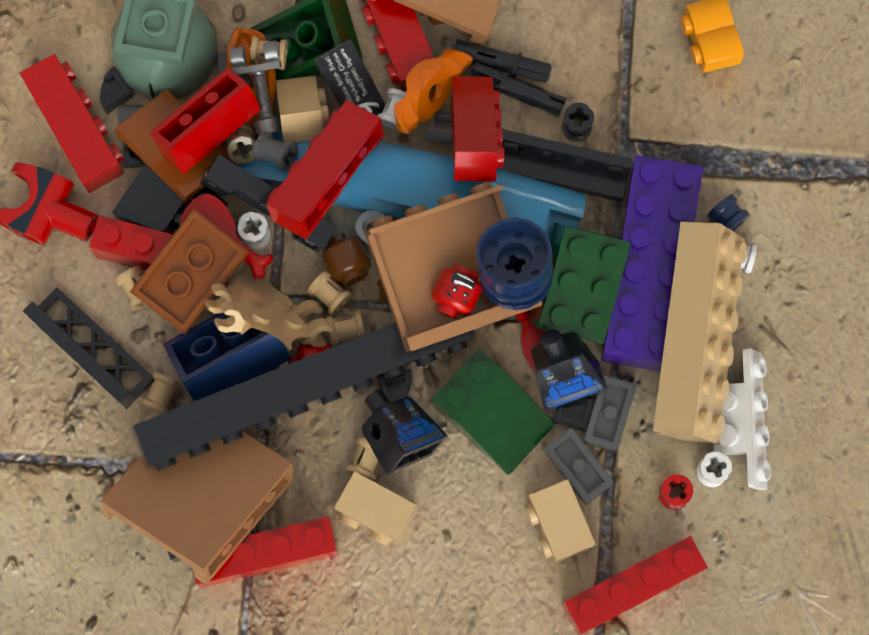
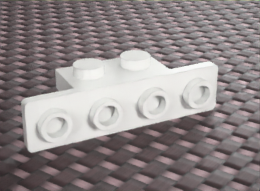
(745, 421)

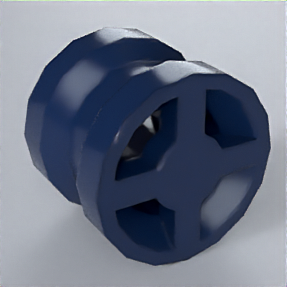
(729, 213)

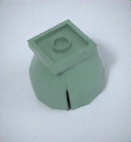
(163, 45)

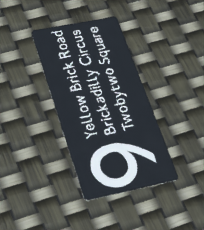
(350, 79)

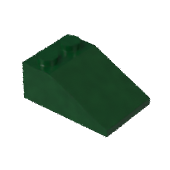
(311, 32)
(492, 412)

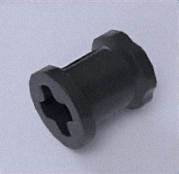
(582, 112)

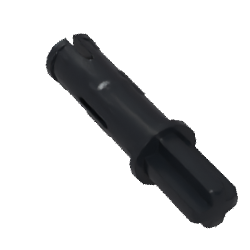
(506, 61)
(521, 90)

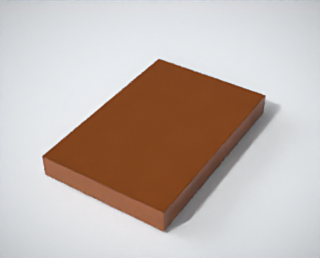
(136, 135)
(186, 269)

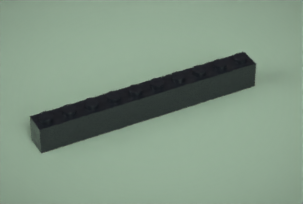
(279, 392)

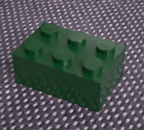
(583, 283)

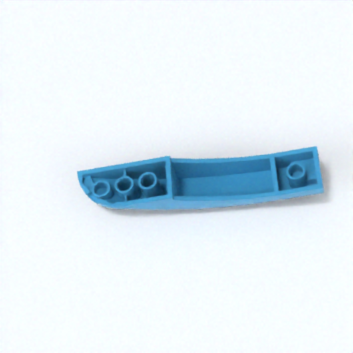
(405, 177)

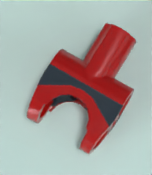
(47, 208)

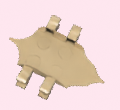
(262, 307)

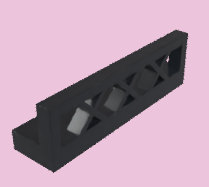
(566, 165)
(77, 352)

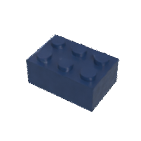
(218, 360)

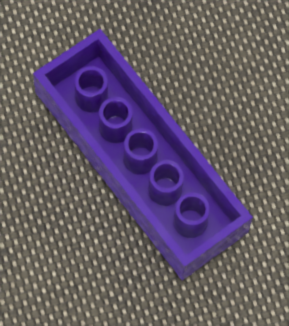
(656, 203)

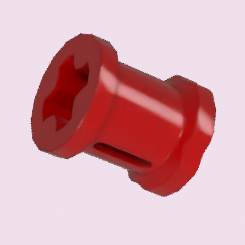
(674, 481)

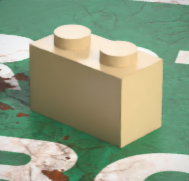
(301, 108)
(375, 509)
(560, 522)

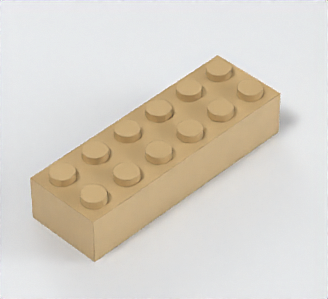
(700, 333)

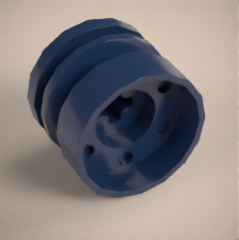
(519, 246)

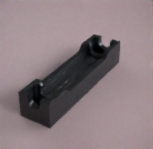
(231, 179)

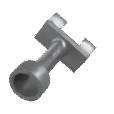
(267, 121)

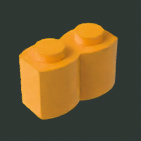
(712, 34)

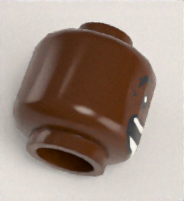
(346, 259)

